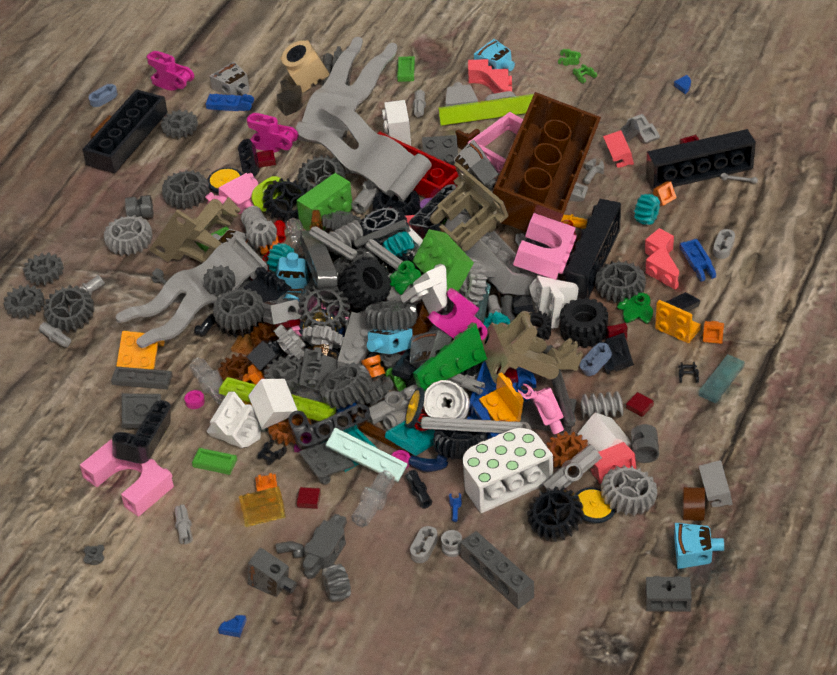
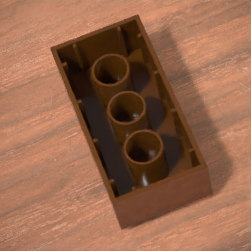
(544, 161)

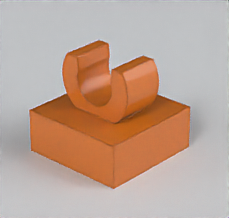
(665, 193)
(713, 332)
(254, 375)
(266, 482)

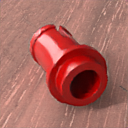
(281, 227)

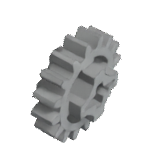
(322, 335)
(290, 342)

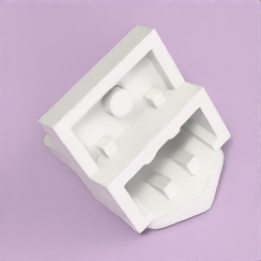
(430, 288)
(551, 296)
(235, 422)

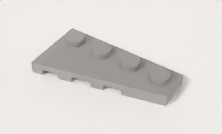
(355, 341)

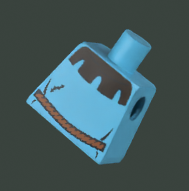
(497, 54)
(293, 271)
(384, 341)
(694, 545)

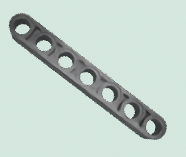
(318, 261)

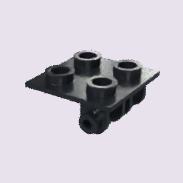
(267, 285)

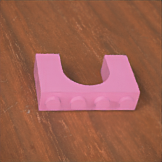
(542, 260)
(143, 493)

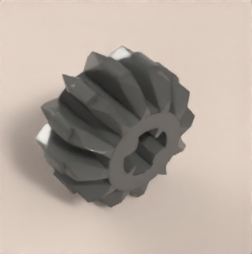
(219, 280)
(336, 582)

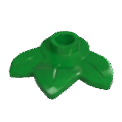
(404, 276)
(634, 309)

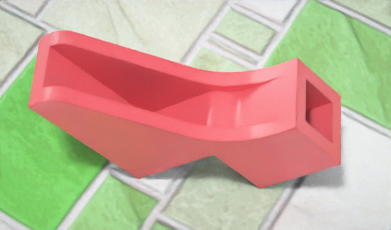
(495, 79)
(659, 263)

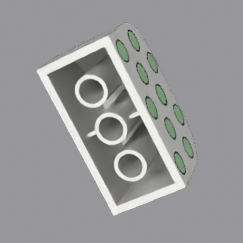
(506, 468)

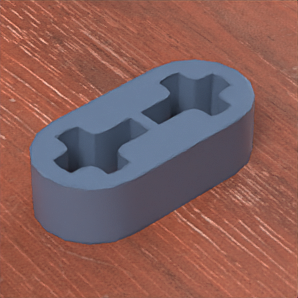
(103, 95)
(596, 359)

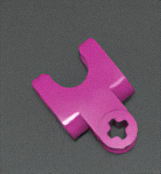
(168, 74)
(270, 134)
(460, 317)

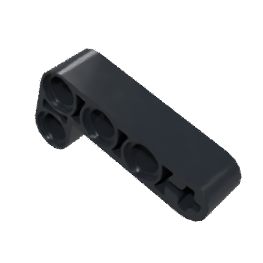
(421, 221)
(330, 423)
(141, 446)

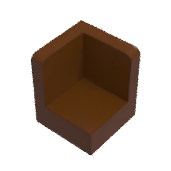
(463, 138)

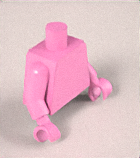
(238, 190)
(546, 407)

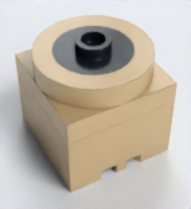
(304, 64)

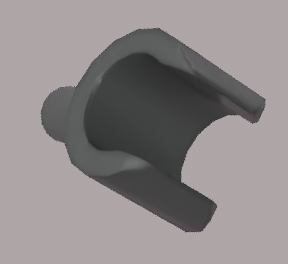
(158, 276)

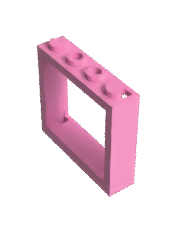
(507, 122)

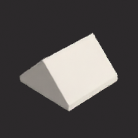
(272, 401)
(603, 432)

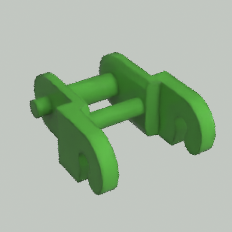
(572, 57)
(589, 71)
(399, 383)

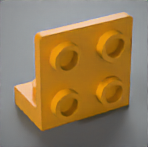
(675, 322)
(136, 357)
(504, 402)

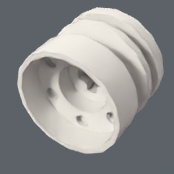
(439, 393)

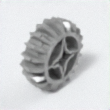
(128, 235)
(475, 283)
(627, 494)

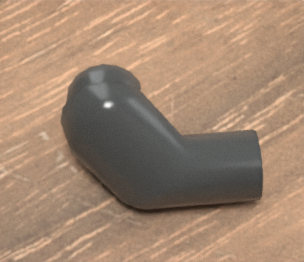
(290, 546)

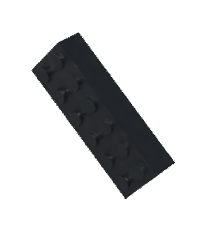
(125, 131)
(701, 159)
(594, 246)

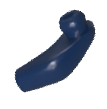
(428, 465)

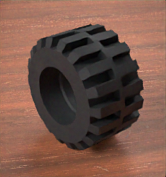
(365, 282)
(584, 322)

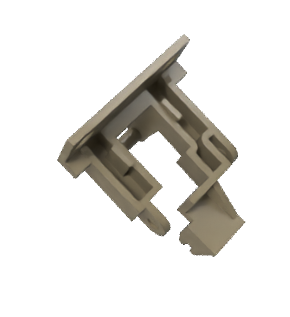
(467, 196)
(180, 238)
(514, 347)

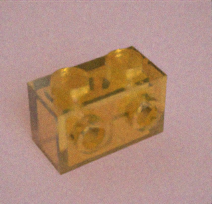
(262, 506)

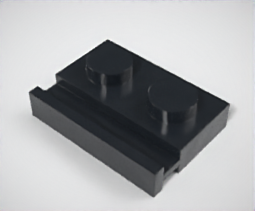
(621, 354)

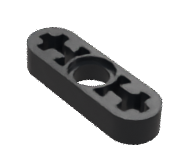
(247, 149)

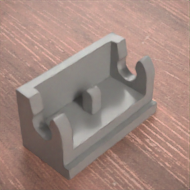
(715, 484)

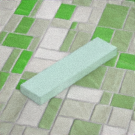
(365, 454)

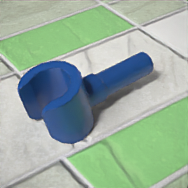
(455, 503)

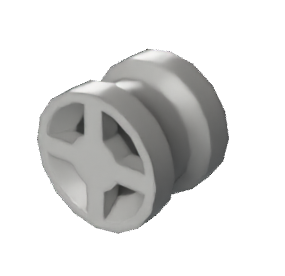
(448, 539)

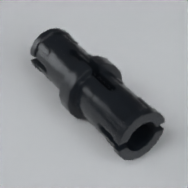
(418, 489)

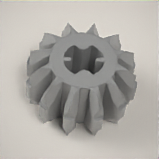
(261, 233)

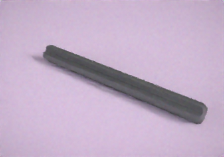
(562, 396)

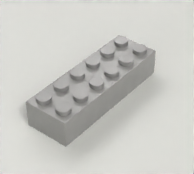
(493, 249)

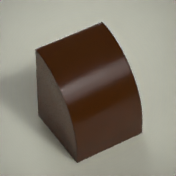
(693, 503)

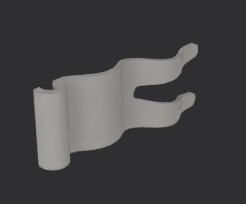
(341, 94)
(376, 158)
(238, 257)

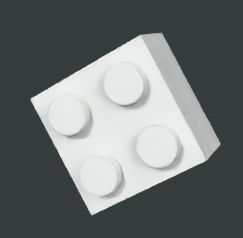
(397, 121)

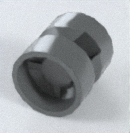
(139, 207)
(645, 443)

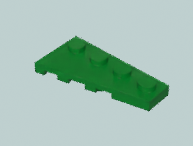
(458, 356)

